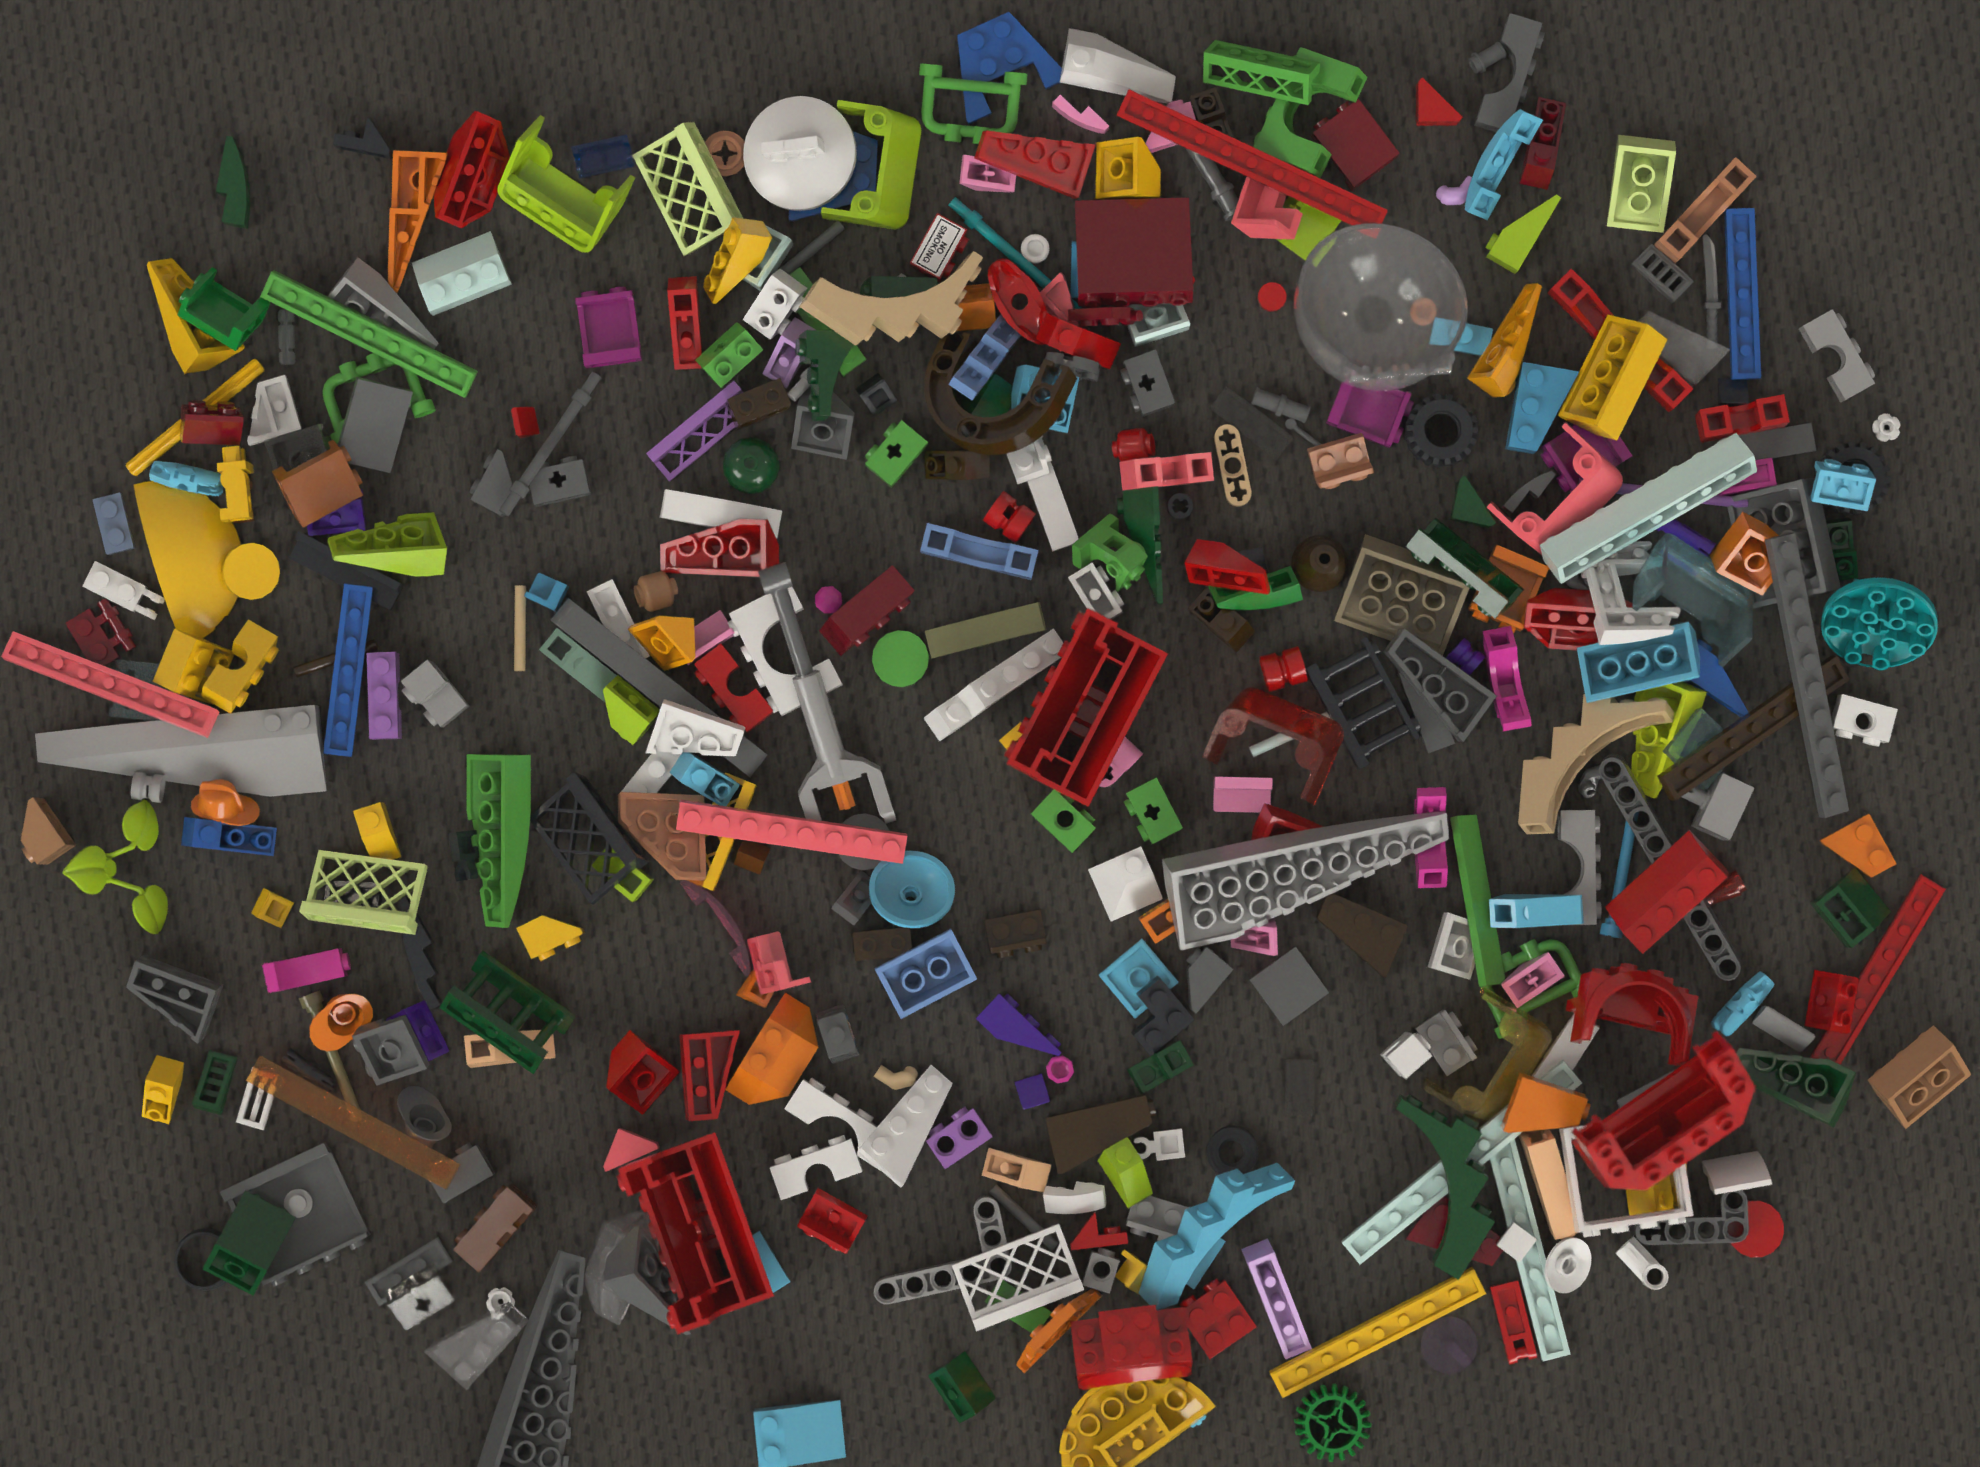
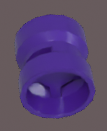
(1464, 656)

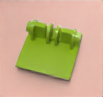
(1311, 230)

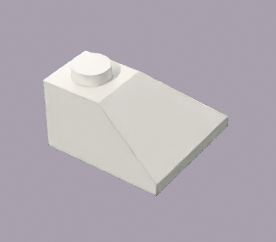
(1125, 883)

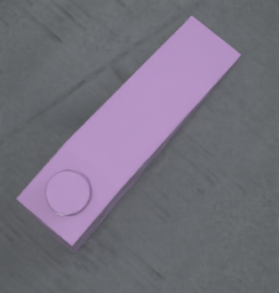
(1276, 1298)

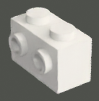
(775, 304)
(1094, 593)

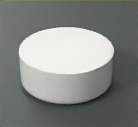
(1035, 248)

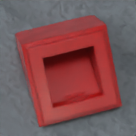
(525, 421)

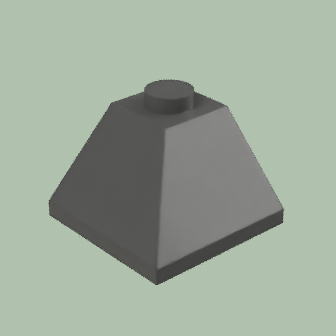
(823, 437)

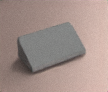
(1783, 1028)

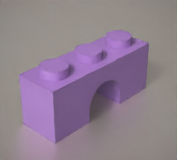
(383, 703)

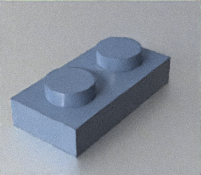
(113, 523)

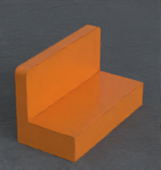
(977, 308)

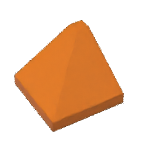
(751, 992)

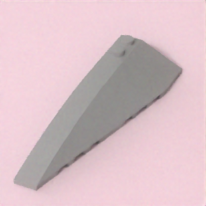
(254, 750)
(1247, 883)

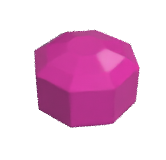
(828, 600)
(1060, 1069)

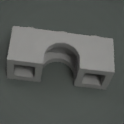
(1829, 332)

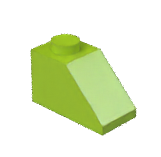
(628, 710)
(1126, 1172)

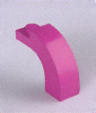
(1505, 679)
(1431, 863)

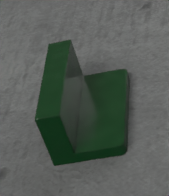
(962, 1387)

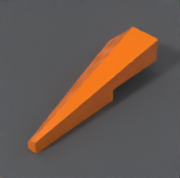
(413, 187)

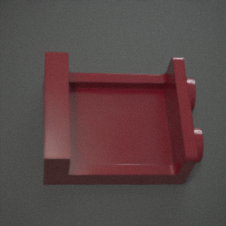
(1355, 142)

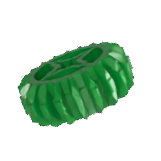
(1337, 1409)

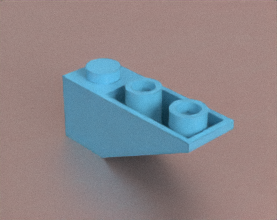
(1535, 910)

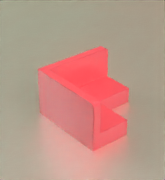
(1262, 213)
(771, 963)

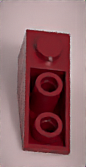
(1543, 149)

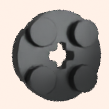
(1080, 366)

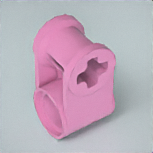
(1122, 762)

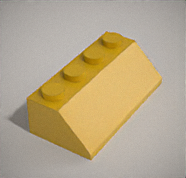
(1612, 376)

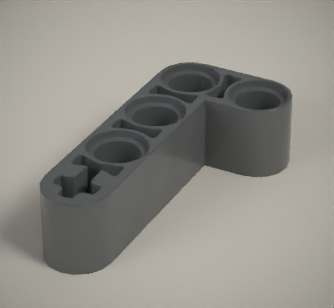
(1692, 1223)

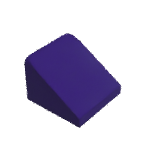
(1032, 1091)

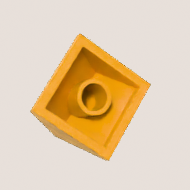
(667, 639)

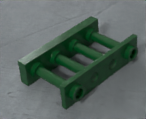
(495, 1030)

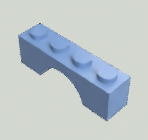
(979, 552)

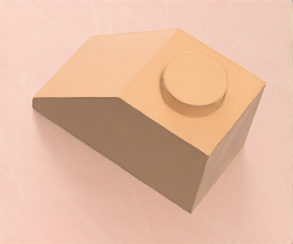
(1016, 1170)

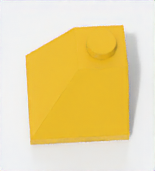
(1126, 170)

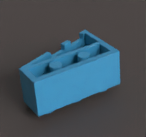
(1535, 404)

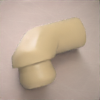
(897, 1080)

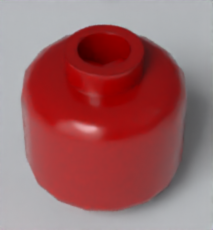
(1133, 444)

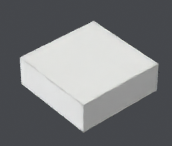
(1516, 1242)

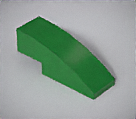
(1283, 591)

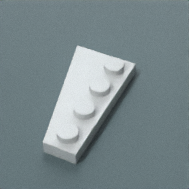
(904, 1130)

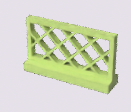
(704, 170)
(364, 916)

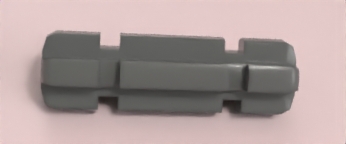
(286, 337)

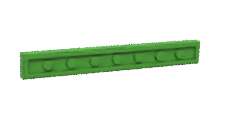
(369, 333)

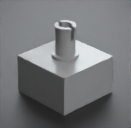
(1720, 806)

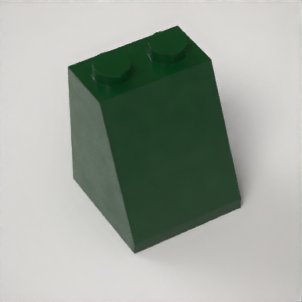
(249, 1242)

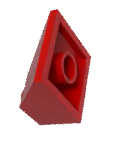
(638, 1072)

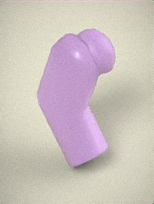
(1454, 195)

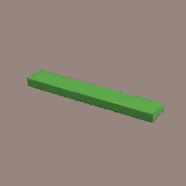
(1476, 899)

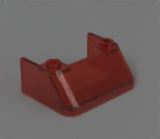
(1317, 734)

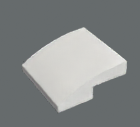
(1736, 1172)

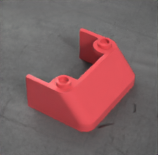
(1598, 486)

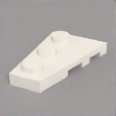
(690, 730)

